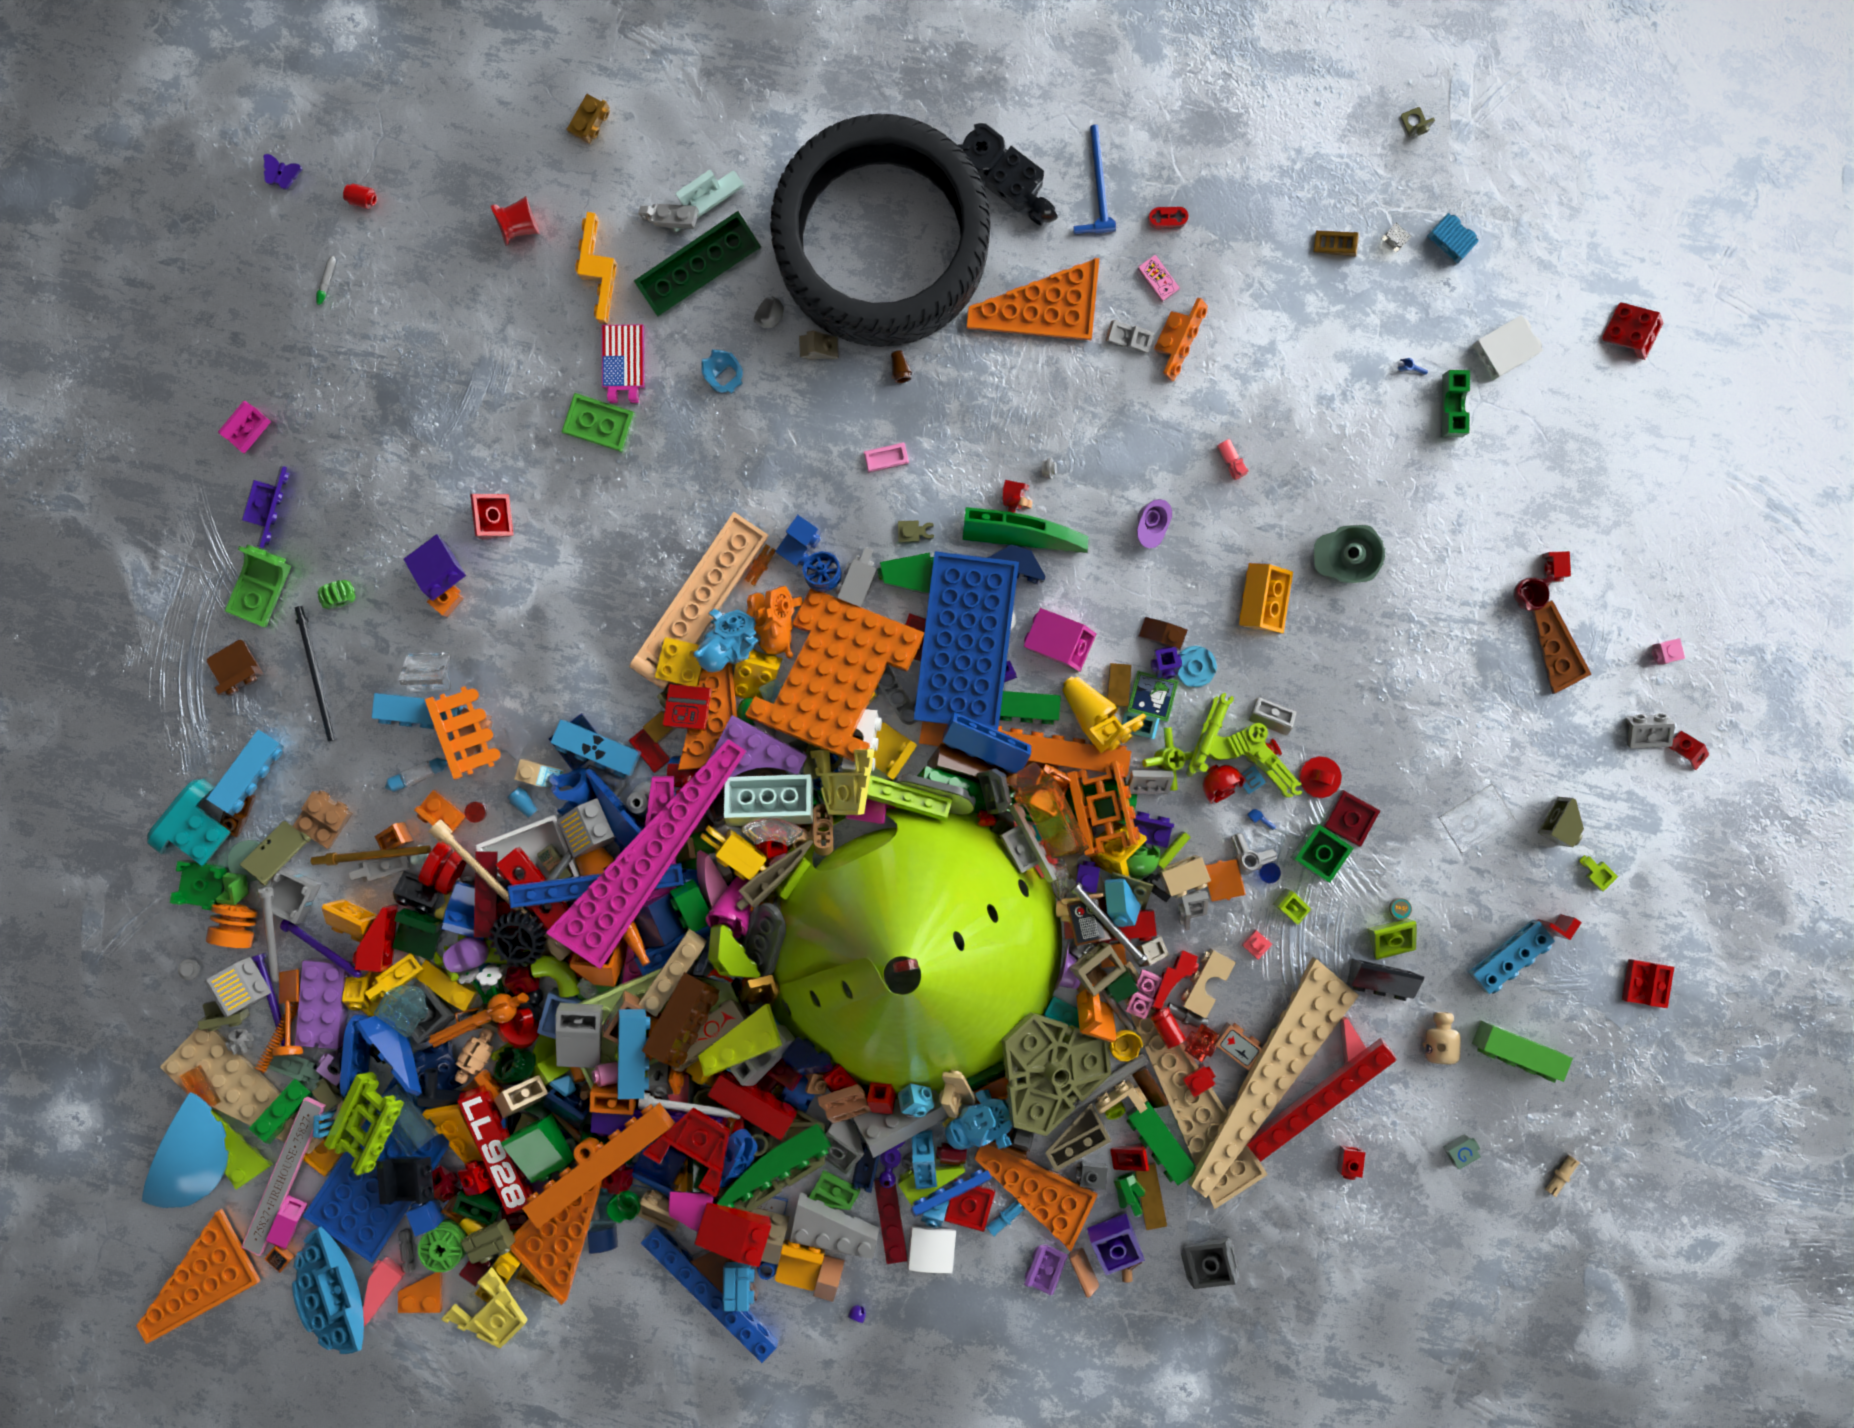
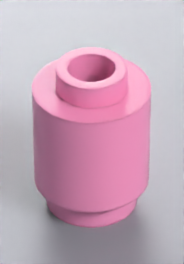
(605, 1074)

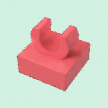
(1256, 944)

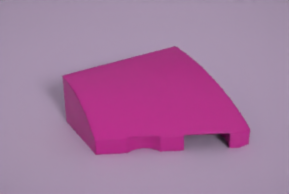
(688, 1207)

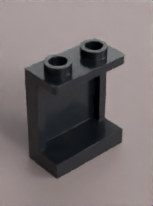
(405, 1179)

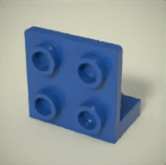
(460, 910)

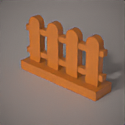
(452, 724)

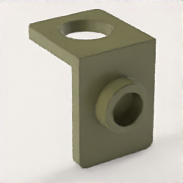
(1422, 127)

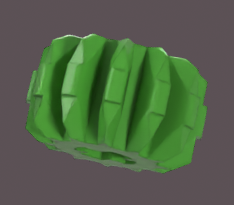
(336, 594)

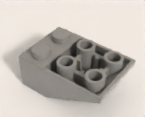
(579, 1035)

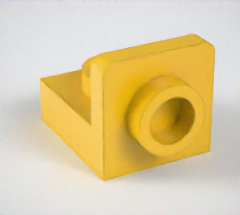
(354, 993)

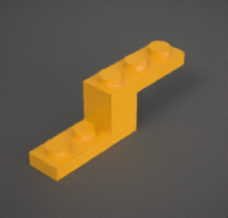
(596, 268)

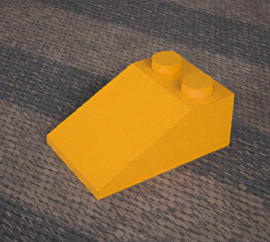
(348, 918)

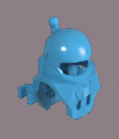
(727, 641)
(981, 1124)

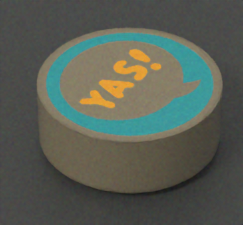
(1400, 908)

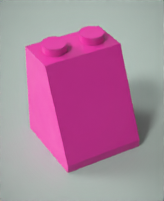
(1059, 639)

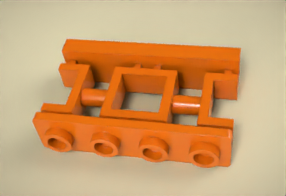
(1085, 813)

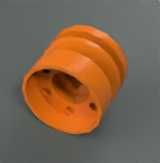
(231, 926)

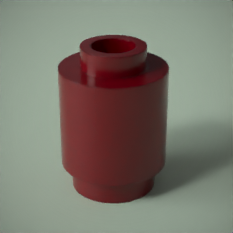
(950, 1156)

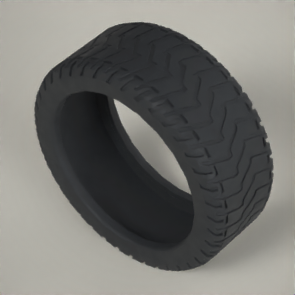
(879, 141)

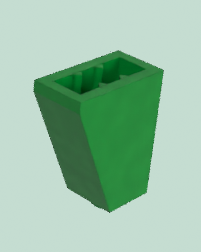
(908, 573)

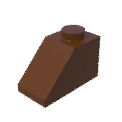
(1163, 633)

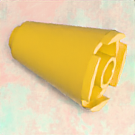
(1087, 703)

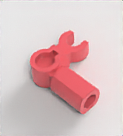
(1236, 466)

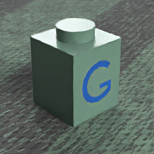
(1462, 1151)

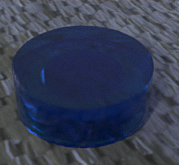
(1270, 873)

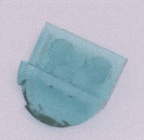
(403, 1008)

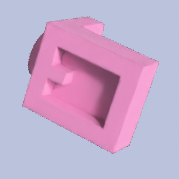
(1668, 651)

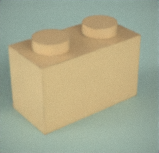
(521, 1096)

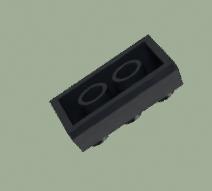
(1384, 979)

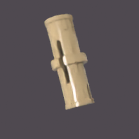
(1562, 1175)

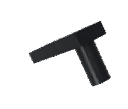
(435, 1097)

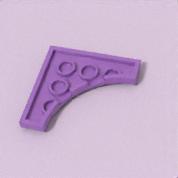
(761, 748)

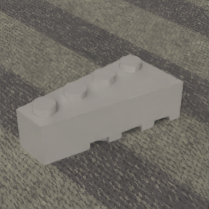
(887, 1130)
(832, 1230)

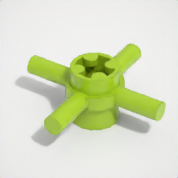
(1169, 758)

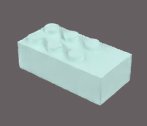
(768, 797)

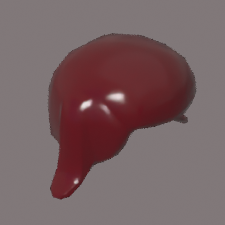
(1532, 593)

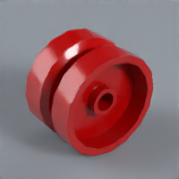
(442, 868)

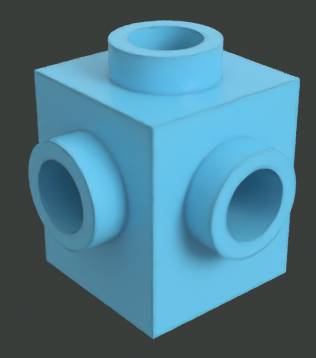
(915, 1100)

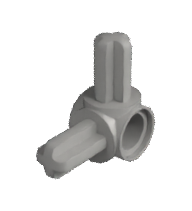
(1256, 859)

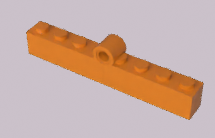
(597, 1164)

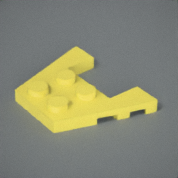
(844, 791)
(496, 1319)

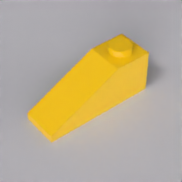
(453, 992)

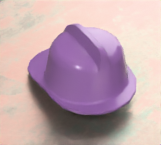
(1153, 522)
(1066, 977)

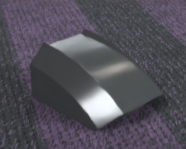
(994, 791)
(437, 1017)
(1211, 1263)

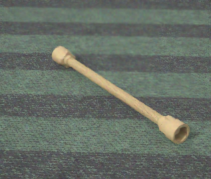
(443, 834)

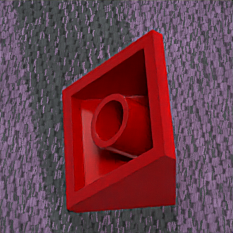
(491, 515)

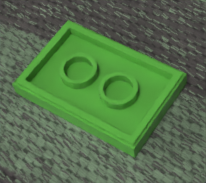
(598, 422)

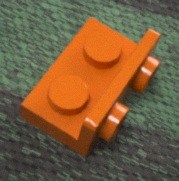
(436, 808)

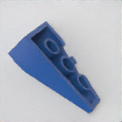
(620, 819)
(394, 1050)

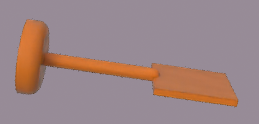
(288, 993)

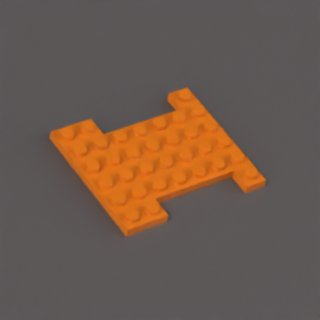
(836, 673)

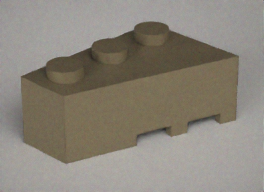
(1079, 1139)

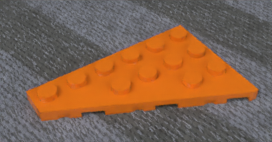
(1047, 307)
(556, 1246)
(206, 1277)

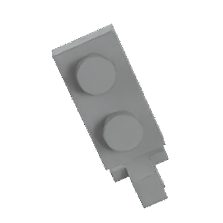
(670, 215)
(379, 868)

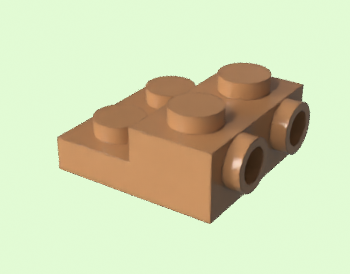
(322, 818)

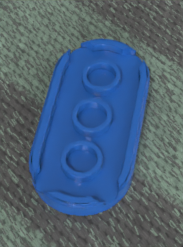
(354, 1054)

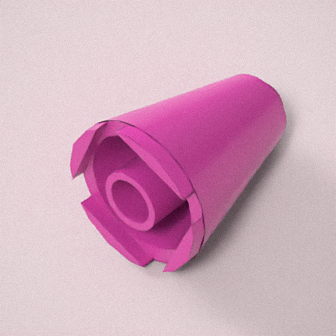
(728, 913)

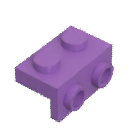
(1045, 1268)

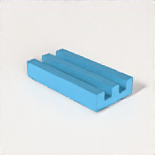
(316, 1126)

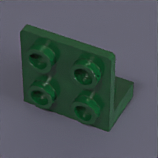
(417, 933)

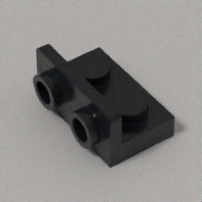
(415, 894)

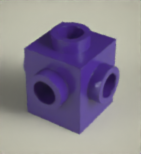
(1170, 658)

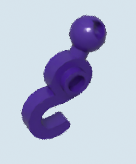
(890, 1159)

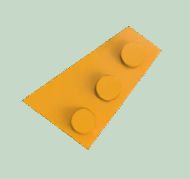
(454, 1127)

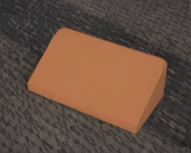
(1084, 1271)

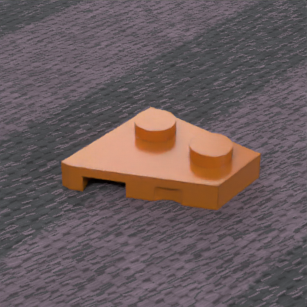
(422, 1296)

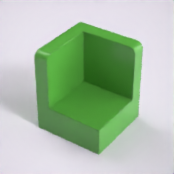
(235, 889)

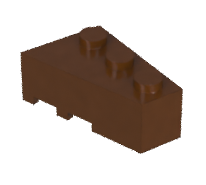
(712, 1266)

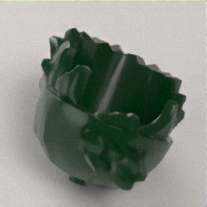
(514, 1066)

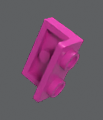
(244, 426)

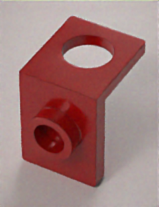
(1690, 749)

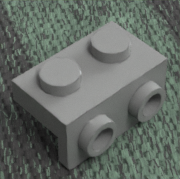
(1192, 906)

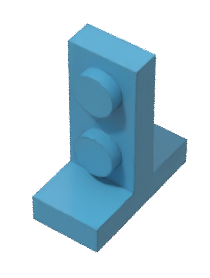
(924, 1160)

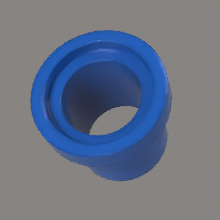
(766, 1276)

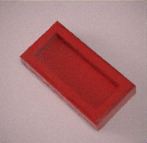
(650, 751)

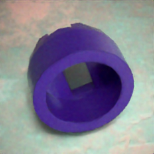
(857, 1313)

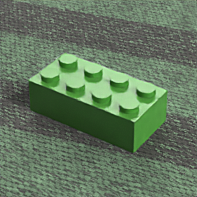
(1521, 1051)

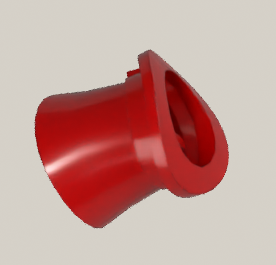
(515, 220)

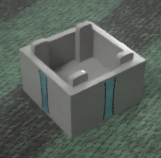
(292, 895)

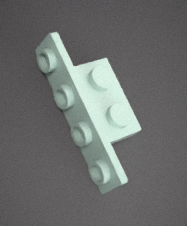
(708, 192)

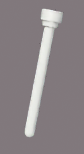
(680, 1106)

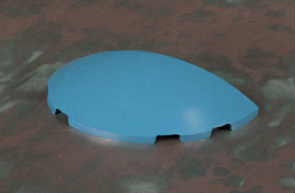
(188, 1158)
(328, 1294)

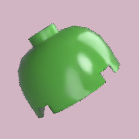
(1143, 861)

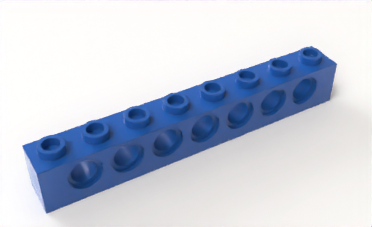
(739, 1323)

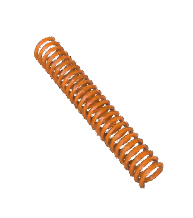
(279, 1040)

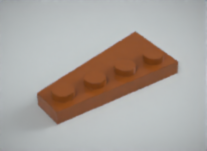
(1559, 651)

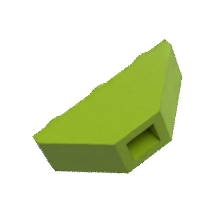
(729, 955)

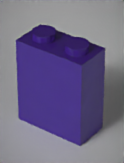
(434, 567)

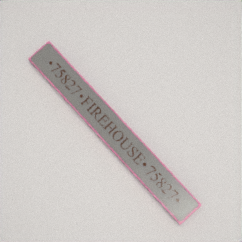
(283, 1176)

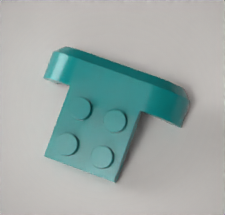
(189, 825)

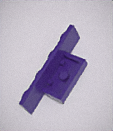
(262, 504)

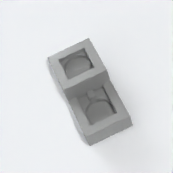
(1129, 337)

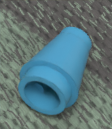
(521, 800)

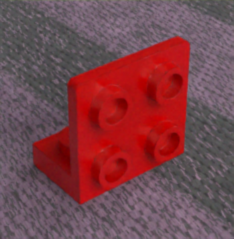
(1634, 328)

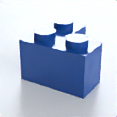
(799, 540)

